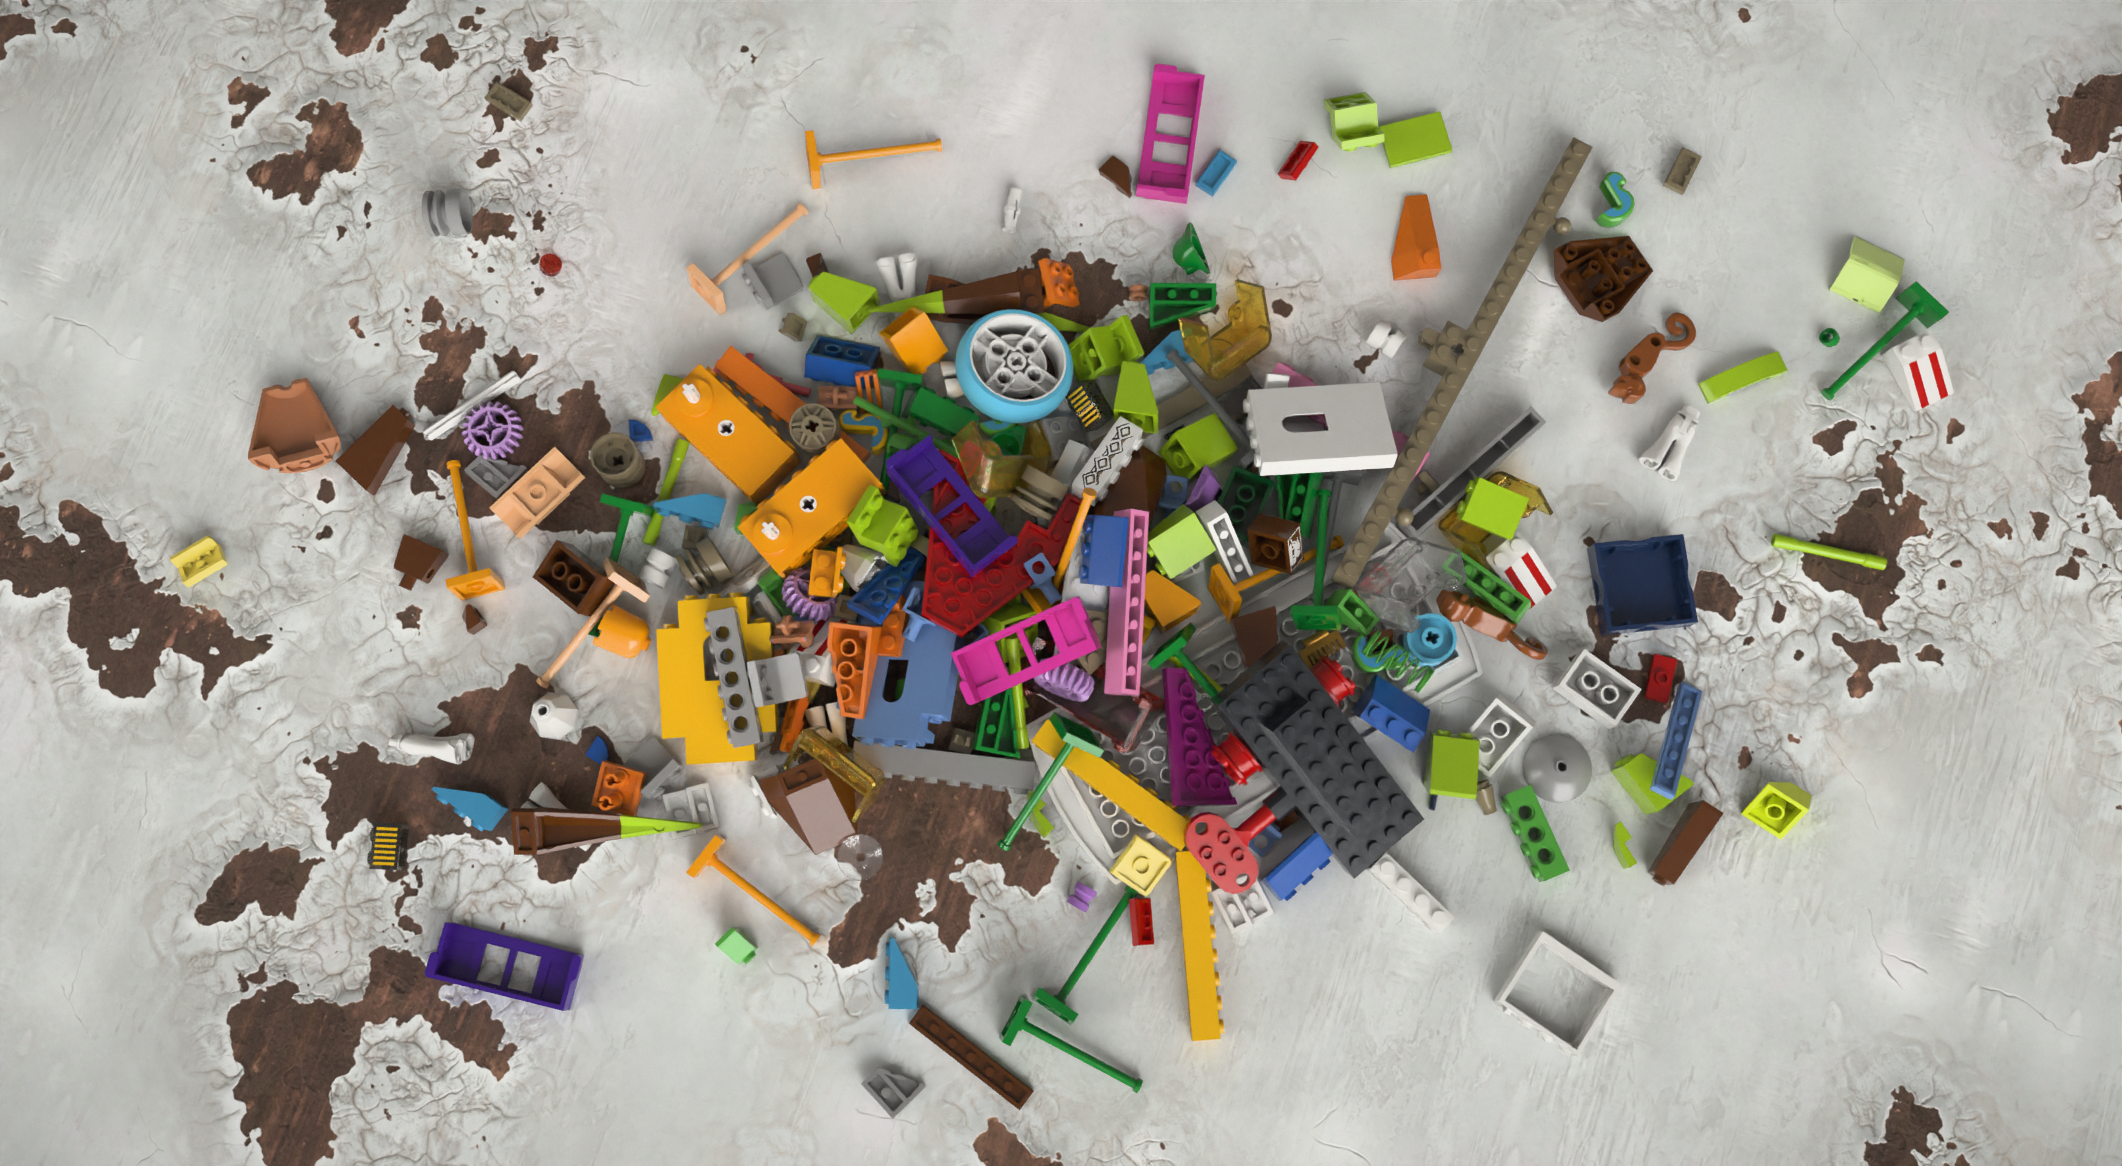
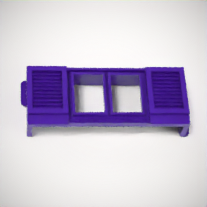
(921, 470)
(462, 953)

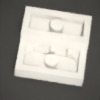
(691, 805)
(1243, 908)

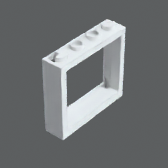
(1594, 1018)

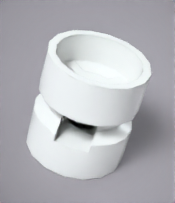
(1386, 339)
(657, 568)

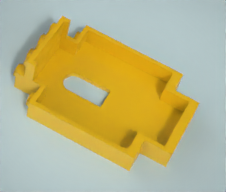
(692, 704)

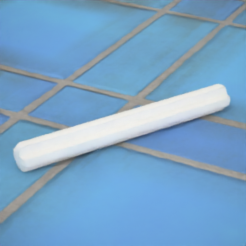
(466, 408)

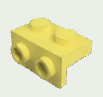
(199, 560)

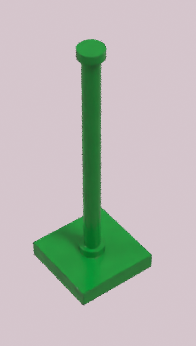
(1920, 305)
(901, 382)
(627, 509)
(1318, 616)
(1174, 647)
(1073, 735)
(1057, 1003)
(1018, 1022)

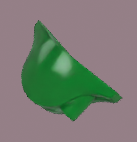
(1189, 252)
(1010, 440)

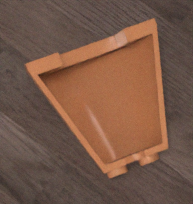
(292, 430)

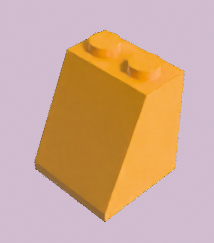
(914, 341)
(1167, 602)

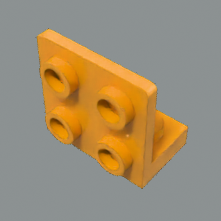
(825, 573)

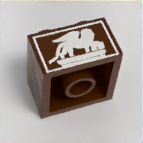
(1275, 543)

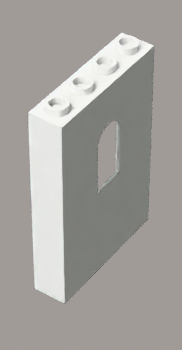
(1356, 423)

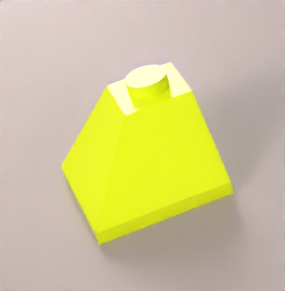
(1778, 807)

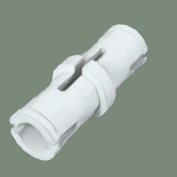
(1012, 210)

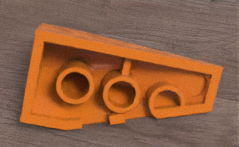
(1416, 243)
(854, 664)

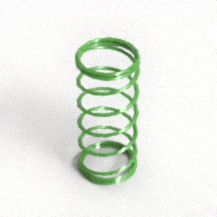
(1425, 678)

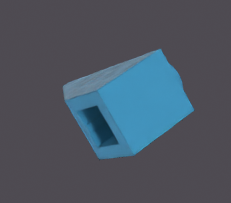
(1157, 358)
(698, 508)
(479, 807)
(903, 986)

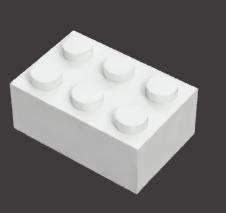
(1597, 689)

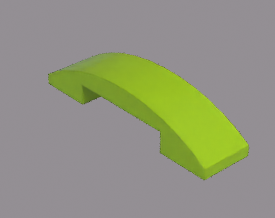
(1742, 376)

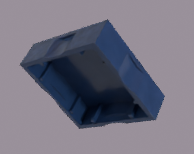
(1642, 585)

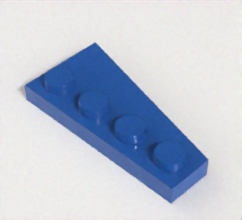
(886, 587)

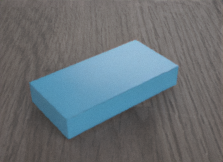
(1216, 173)

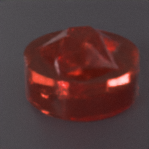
(550, 265)

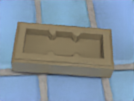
(508, 101)
(1682, 171)

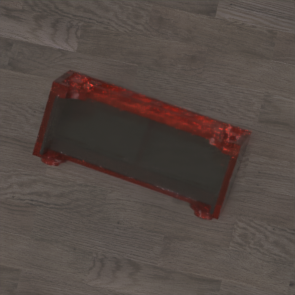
(1116, 716)

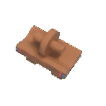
(837, 397)
(791, 631)

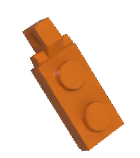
(893, 626)
(793, 723)

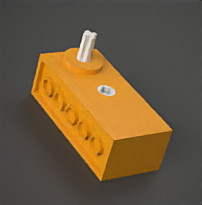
(729, 433)
(785, 526)

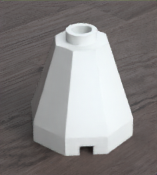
(861, 565)
(554, 716)

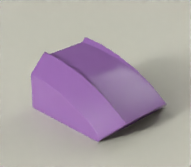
(1205, 491)

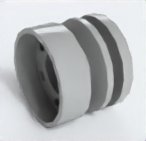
(447, 212)

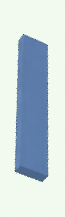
(1676, 740)

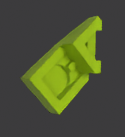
(666, 385)
(1040, 822)
(1622, 852)

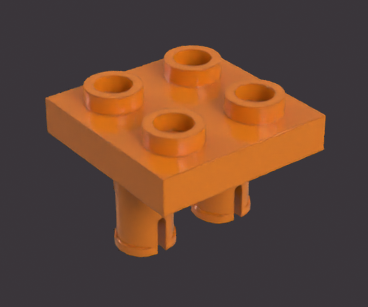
(1058, 283)
(618, 788)

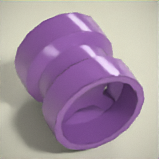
(1081, 896)

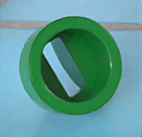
(1826, 339)

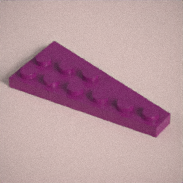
(1193, 770)

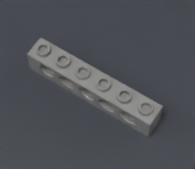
(730, 618)

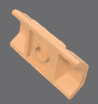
(537, 493)

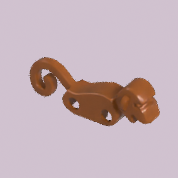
(1644, 356)
(1487, 621)

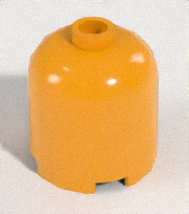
(623, 633)

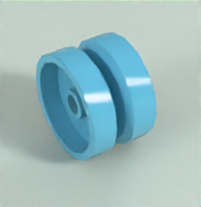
(1442, 641)

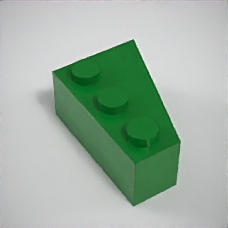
(1177, 300)
(938, 412)
(1299, 498)
(996, 726)

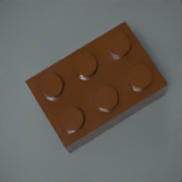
(573, 578)

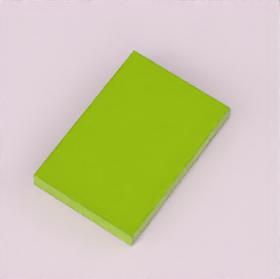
(1415, 139)

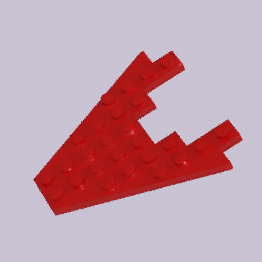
(964, 601)

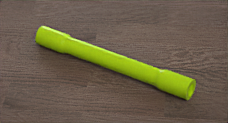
(677, 457)
(1792, 543)
(1013, 656)

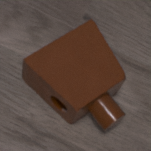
(417, 561)

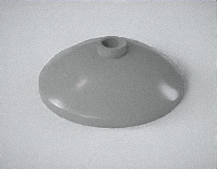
(1542, 770)

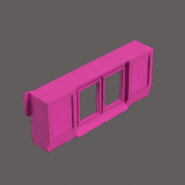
(1175, 95)
(983, 666)

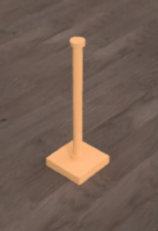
(708, 288)
(624, 581)

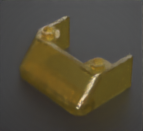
(1235, 343)
(991, 472)
(1469, 538)
(841, 761)

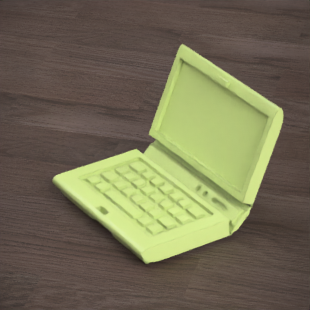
(1868, 275)

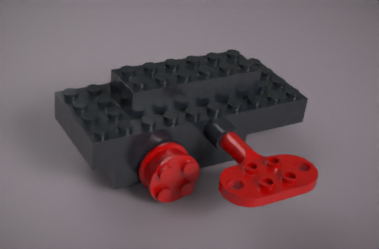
(1322, 769)

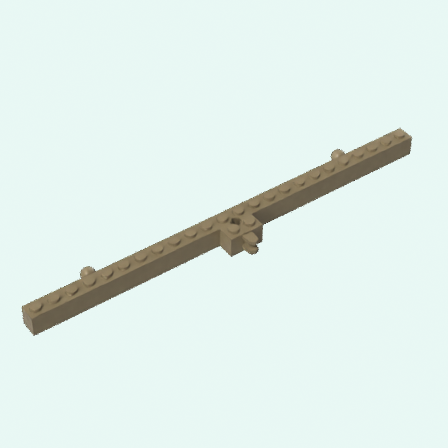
(1456, 368)

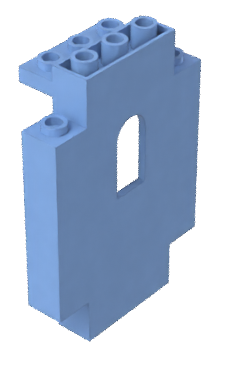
(926, 692)

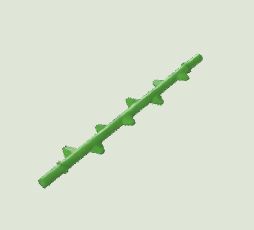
(907, 425)

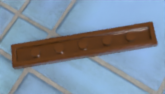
(971, 1057)

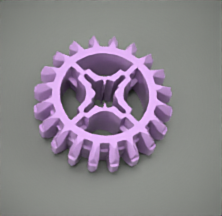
(489, 414)
(796, 597)
(1067, 682)

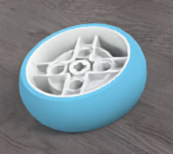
(1024, 332)

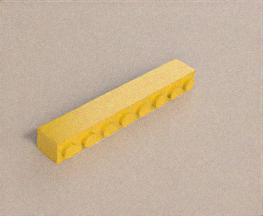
(1118, 787)
(1197, 948)

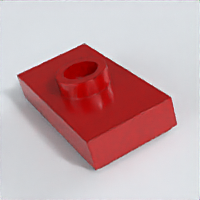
(1298, 160)
(1660, 678)
(1141, 921)

